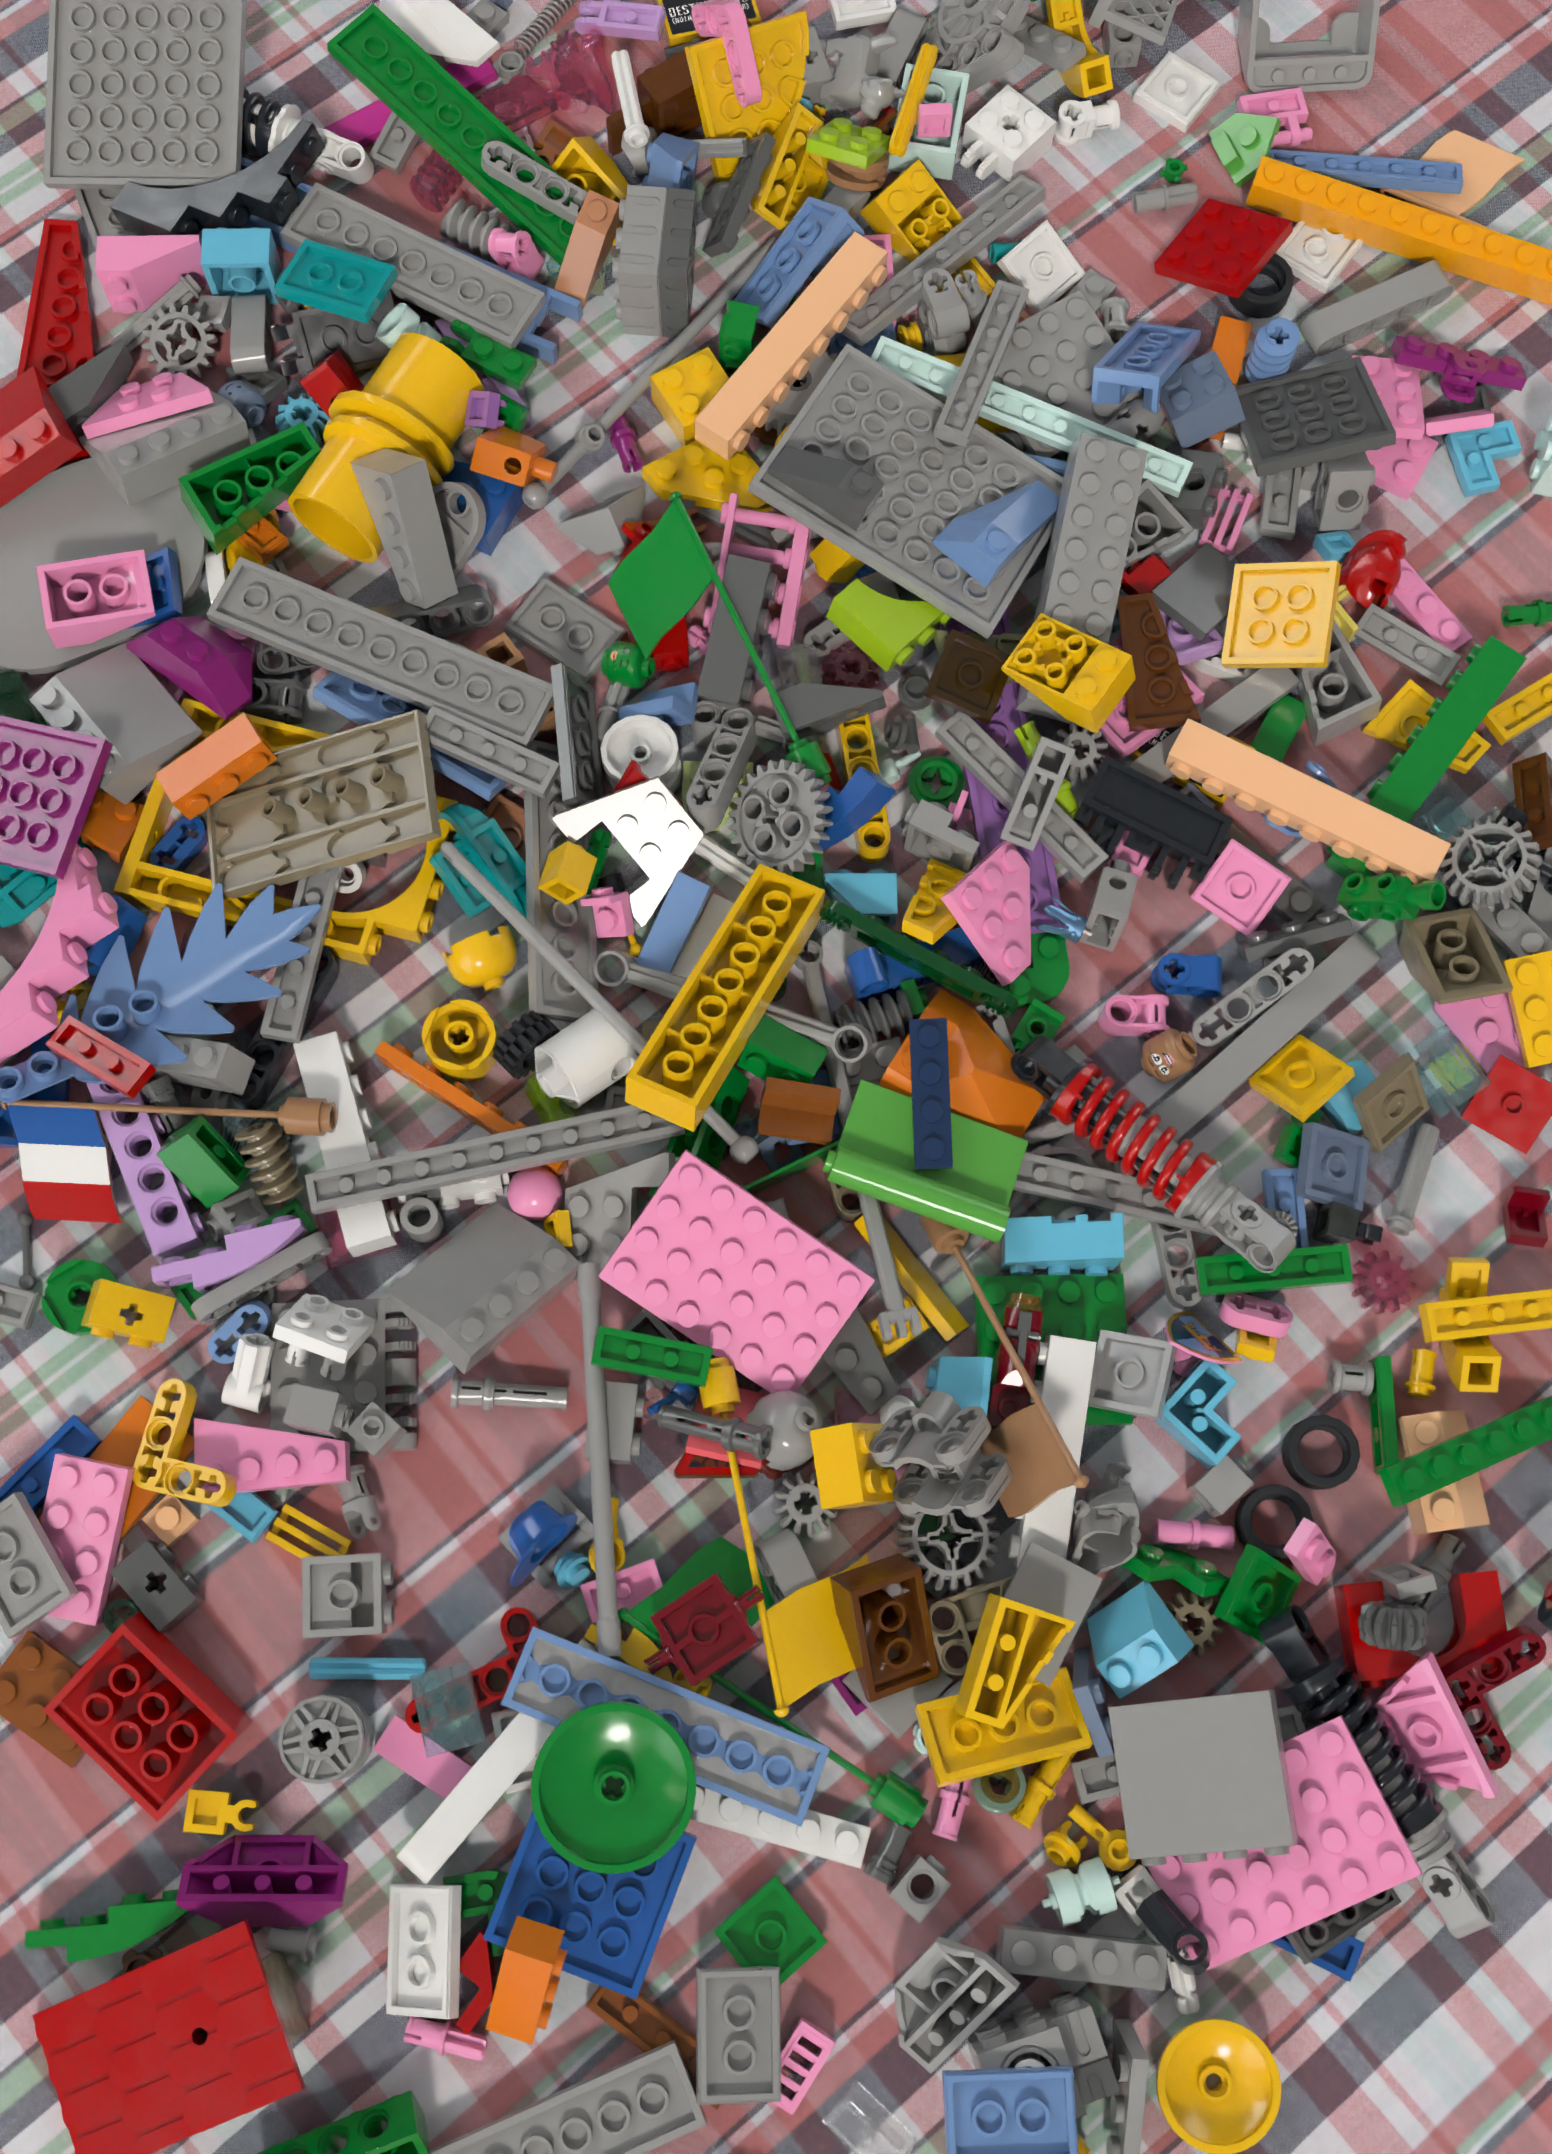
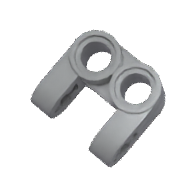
(942, 315)

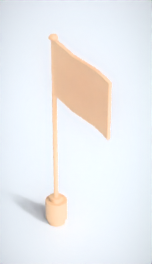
(1481, 167)

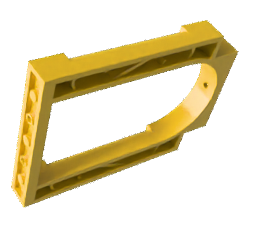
(348, 935)

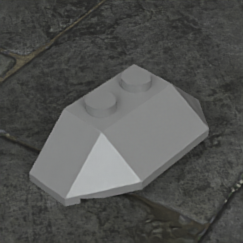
(947, 1999)

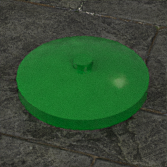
(613, 1787)

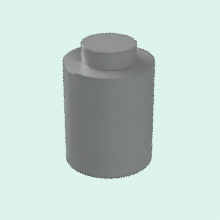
(421, 1220)

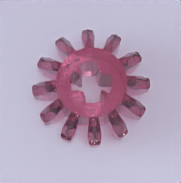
(851, 663)
(1392, 1273)

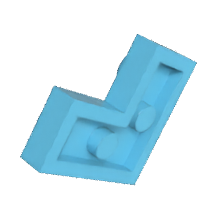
(1474, 454)

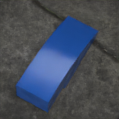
(855, 804)

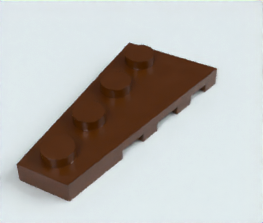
(1159, 692)

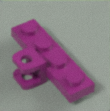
(1459, 367)

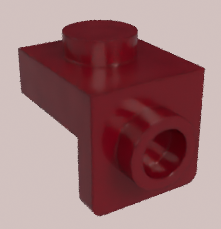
(1525, 1216)

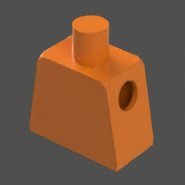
(512, 457)

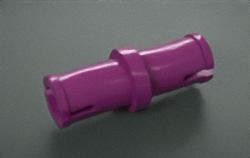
(624, 441)

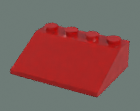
(32, 434)
(147, 1715)

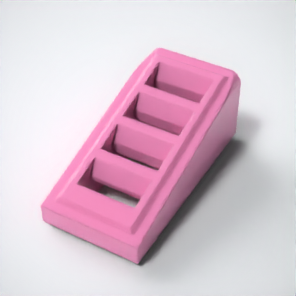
(819, 2038)

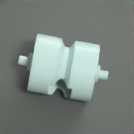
(1074, 1893)

